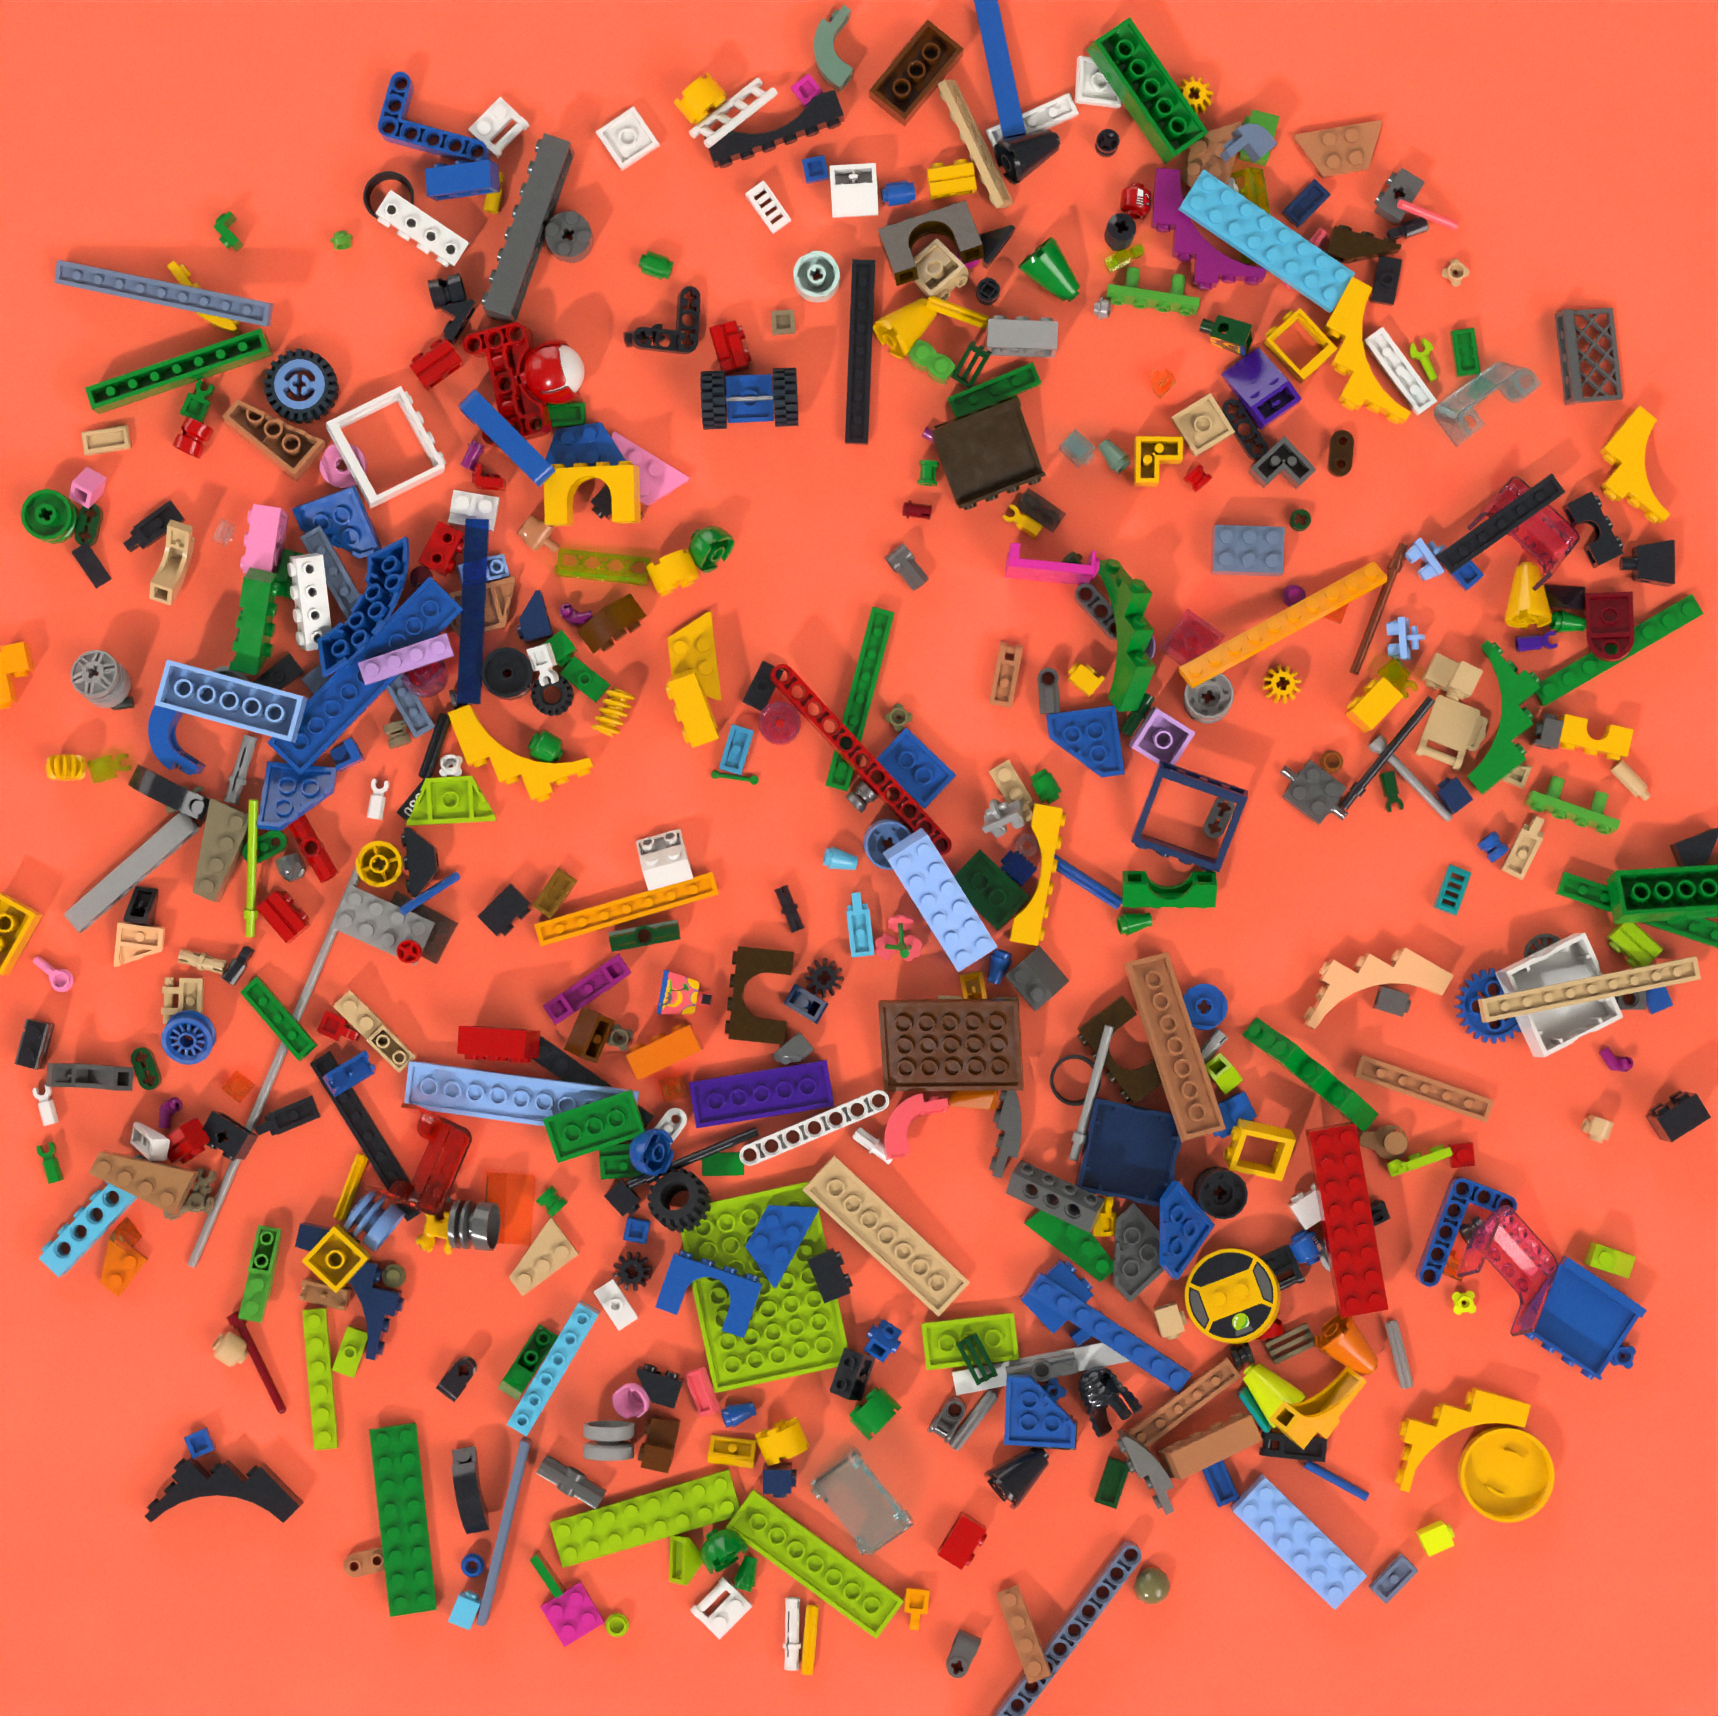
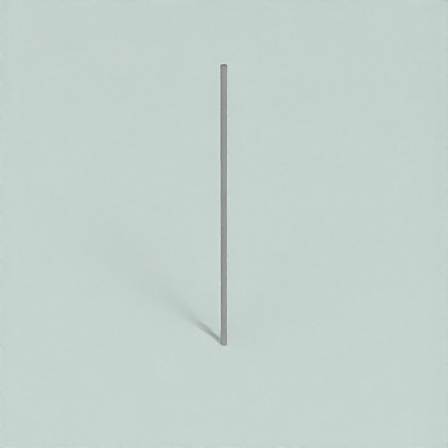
(268, 1083)

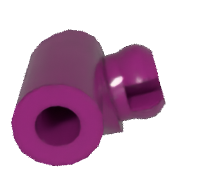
(573, 616)
(168, 1109)

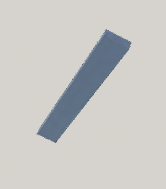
(503, 1532)

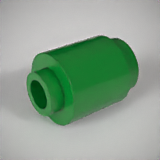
(655, 265)
(1045, 786)

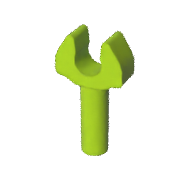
(1424, 358)

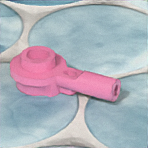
(60, 979)

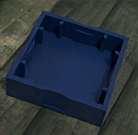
(1128, 1152)

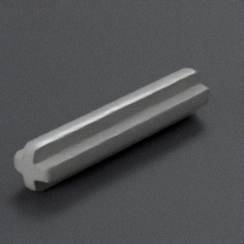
(1399, 1354)
(973, 1420)

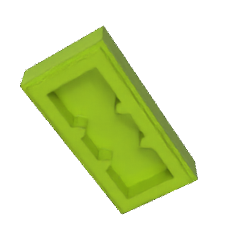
(350, 1351)

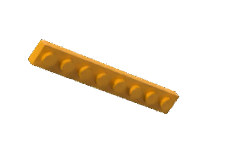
(626, 909)

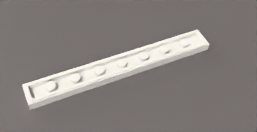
(1086, 1358)

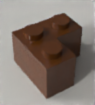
(612, 623)
(660, 1444)

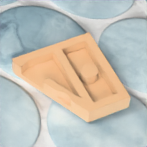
(137, 941)

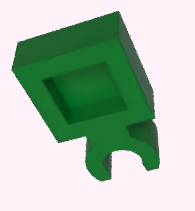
(196, 405)

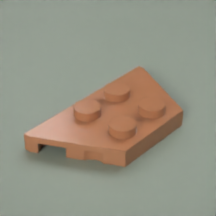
(1340, 148)
(1206, 156)
(498, 604)

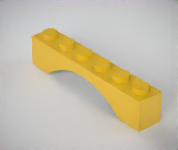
(1028, 921)

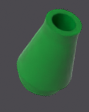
(1567, 622)
(1132, 922)
(746, 1575)

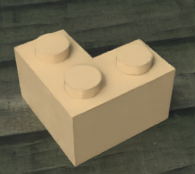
(1452, 677)

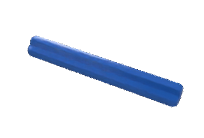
(1088, 883)

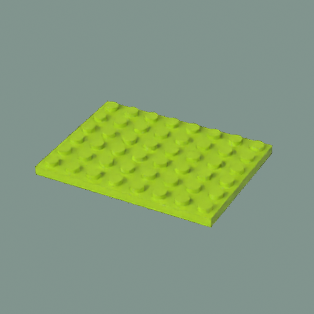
(790, 1323)

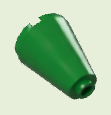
(1051, 270)

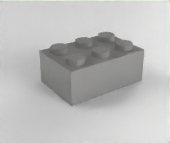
(1022, 337)

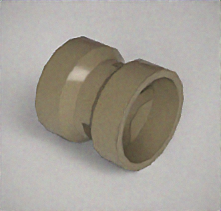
(398, 739)

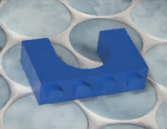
(685, 1270)

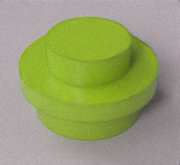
(617, 1624)

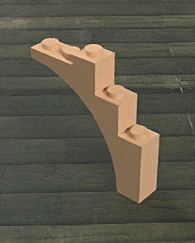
(1342, 982)

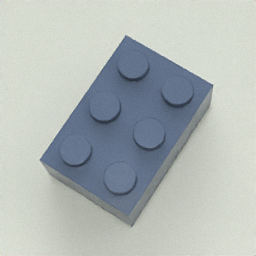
(1247, 550)

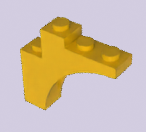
(1629, 478)
(1319, 1413)

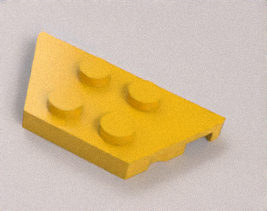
(696, 649)

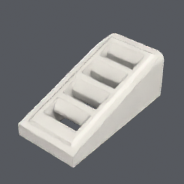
(762, 186)
(149, 1142)

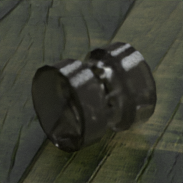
(1467, 1229)

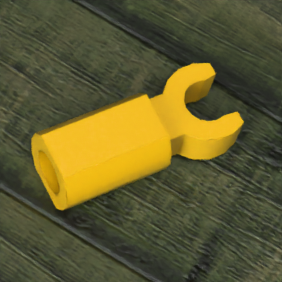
(493, 200)
(1024, 522)

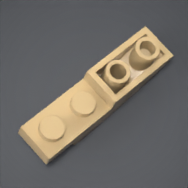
(375, 1030)

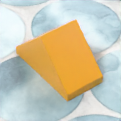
(973, 986)

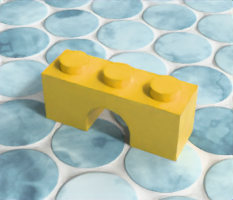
(1614, 742)

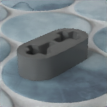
(1223, 820)

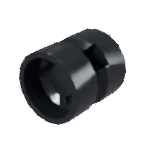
(447, 290)

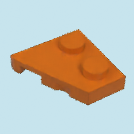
(120, 1267)

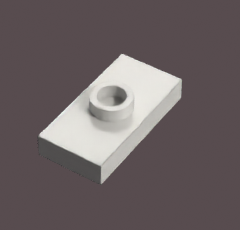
(616, 1304)

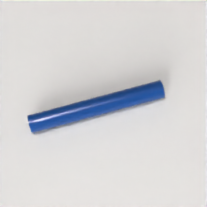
(429, 893)
(1336, 1480)

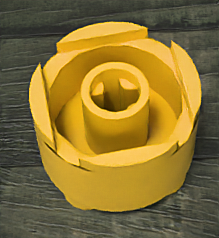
(700, 99)
(673, 571)
(782, 1441)

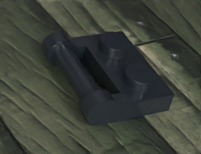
(1282, 1260)

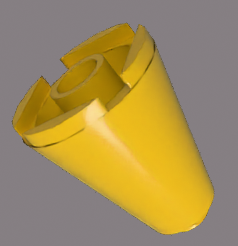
(904, 327)
(1524, 603)

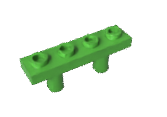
(1161, 301)
(1562, 810)

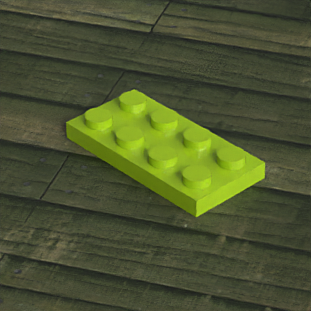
(995, 1332)

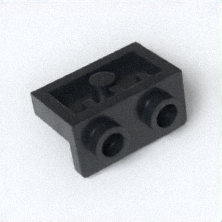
(852, 1374)

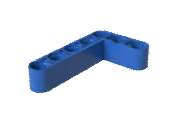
(424, 133)
(502, 433)
(1454, 1222)

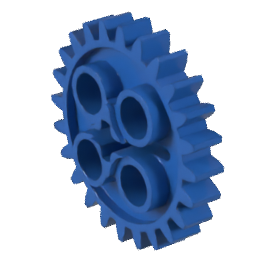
(1472, 1019)

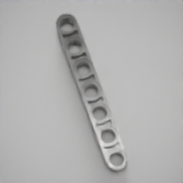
(131, 871)

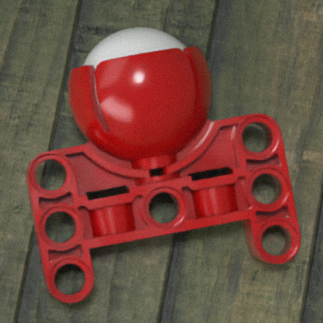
(537, 375)

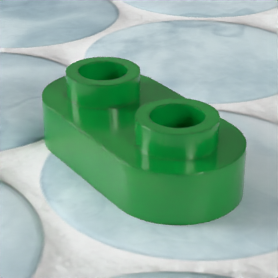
(266, 846)

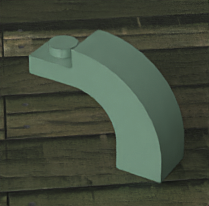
(829, 65)

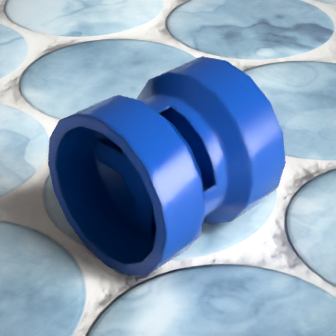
(1491, 841)

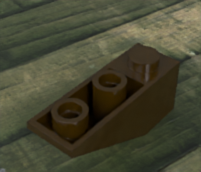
(1352, 247)

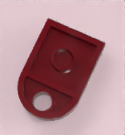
(1609, 622)

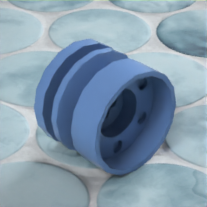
(876, 834)
(373, 1220)

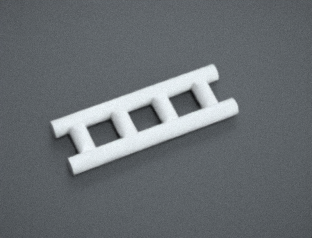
(731, 123)

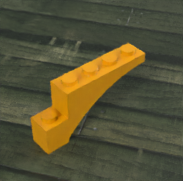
(16, 661)

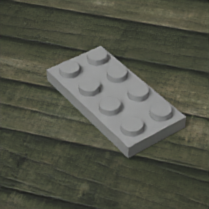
(379, 922)

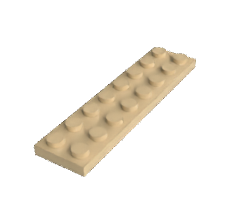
(886, 1235)

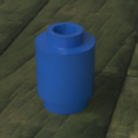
(898, 193)

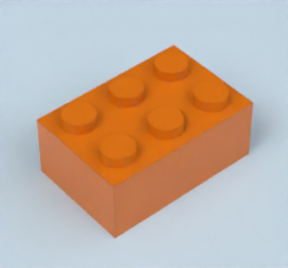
(663, 1050)

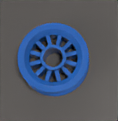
(202, 1039)

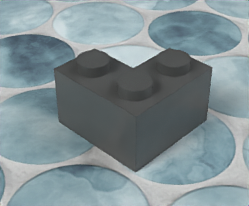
(1282, 459)

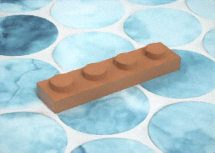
(1023, 1634)

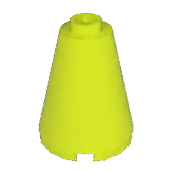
(1270, 1389)

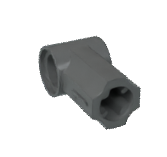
(904, 563)
(1048, 693)

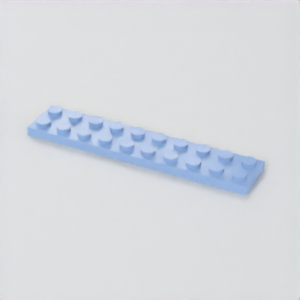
(496, 1093)

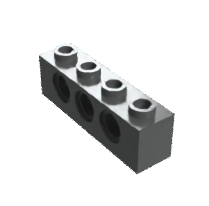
(1055, 1196)

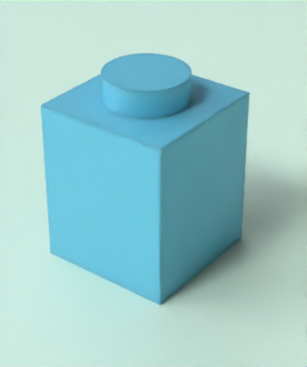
(465, 1609)

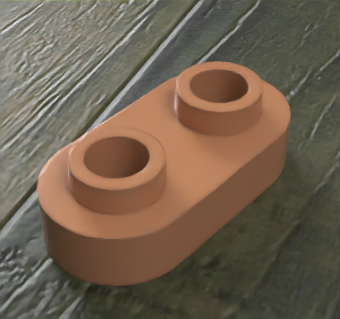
(365, 1561)

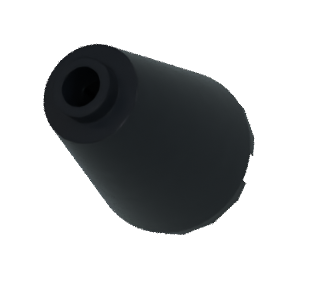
(1025, 153)
(1018, 1475)

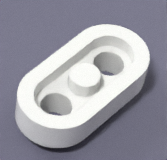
(668, 1126)

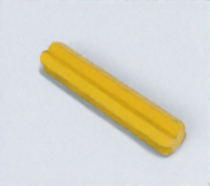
(957, 312)
(350, 1187)
(809, 1641)

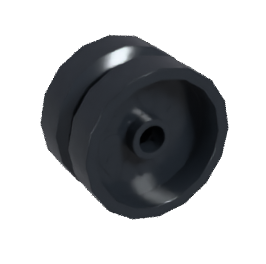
(502, 661)

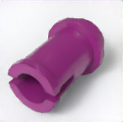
(472, 455)

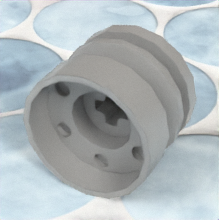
(108, 687)
(1222, 694)

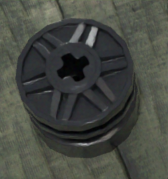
(1229, 1201)

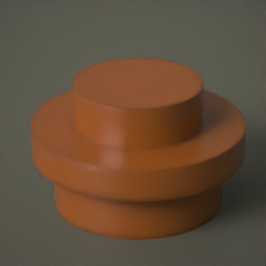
(1331, 761)

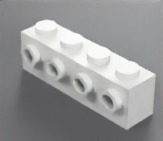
(421, 228)
(310, 599)

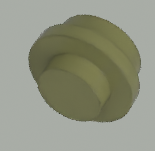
(394, 1275)

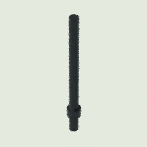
(1358, 789)
(696, 1156)

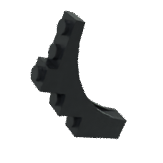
(194, 1481)

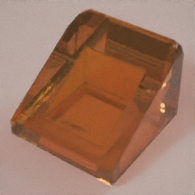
(126, 1235)

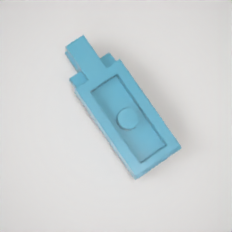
(859, 927)

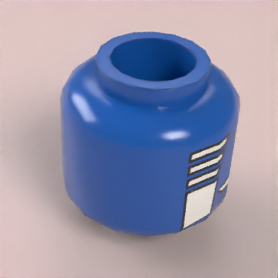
(1306, 1247)

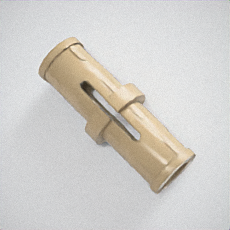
(202, 961)

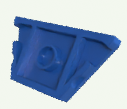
(583, 445)
(778, 1238)

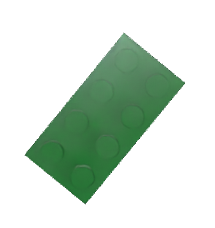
(594, 1126)

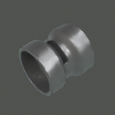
(865, 792)

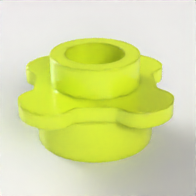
(1459, 1308)

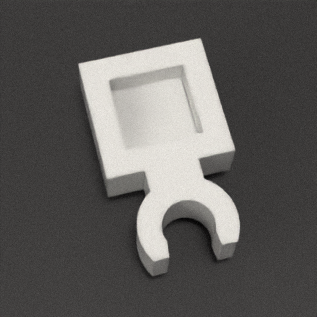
(543, 659)

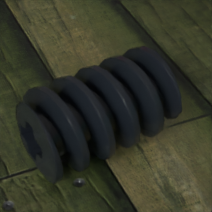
(1116, 240)

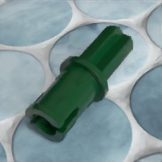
(1136, 717)

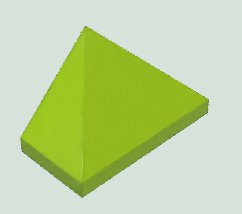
(684, 1560)

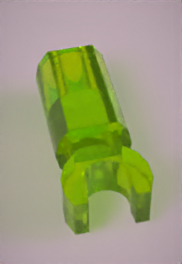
(1123, 258)

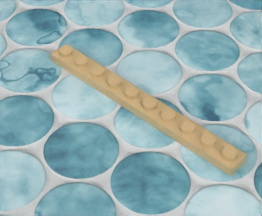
(1589, 989)

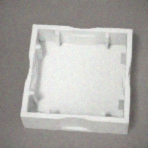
(1558, 963)

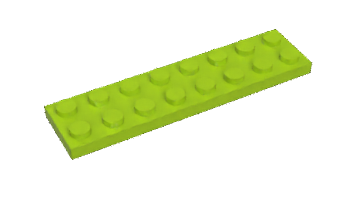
(645, 1518)
(815, 1564)

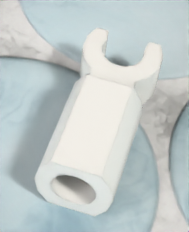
(377, 800)
(46, 1106)

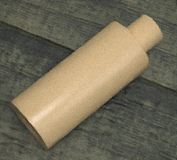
(1630, 779)

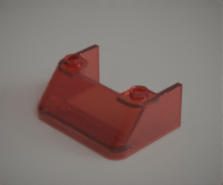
(437, 1167)

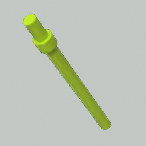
(250, 911)

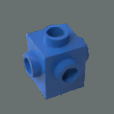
(882, 1340)

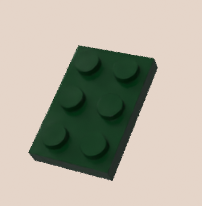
(990, 890)

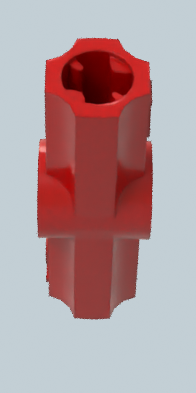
(320, 860)

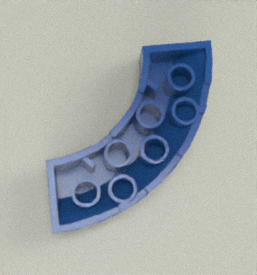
(385, 580)

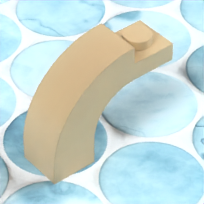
(174, 564)

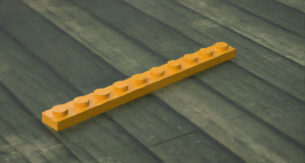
(1282, 624)

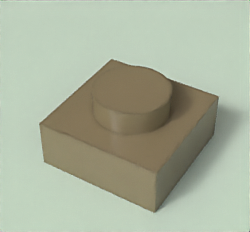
(783, 322)

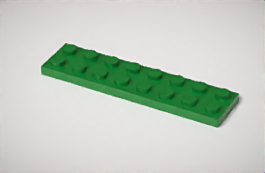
(402, 1519)

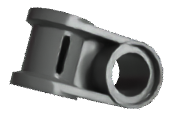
(945, 1422)
(963, 1650)

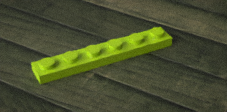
(320, 1378)

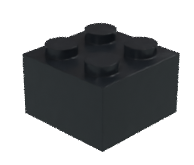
(1677, 1116)

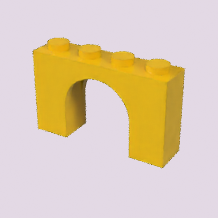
(621, 479)

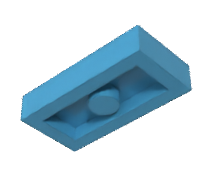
(736, 749)

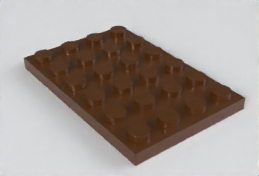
(951, 1044)

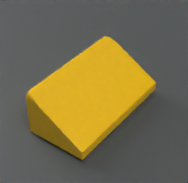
(732, 1451)

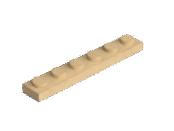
(973, 139)

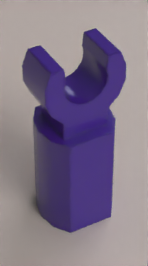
(1534, 642)

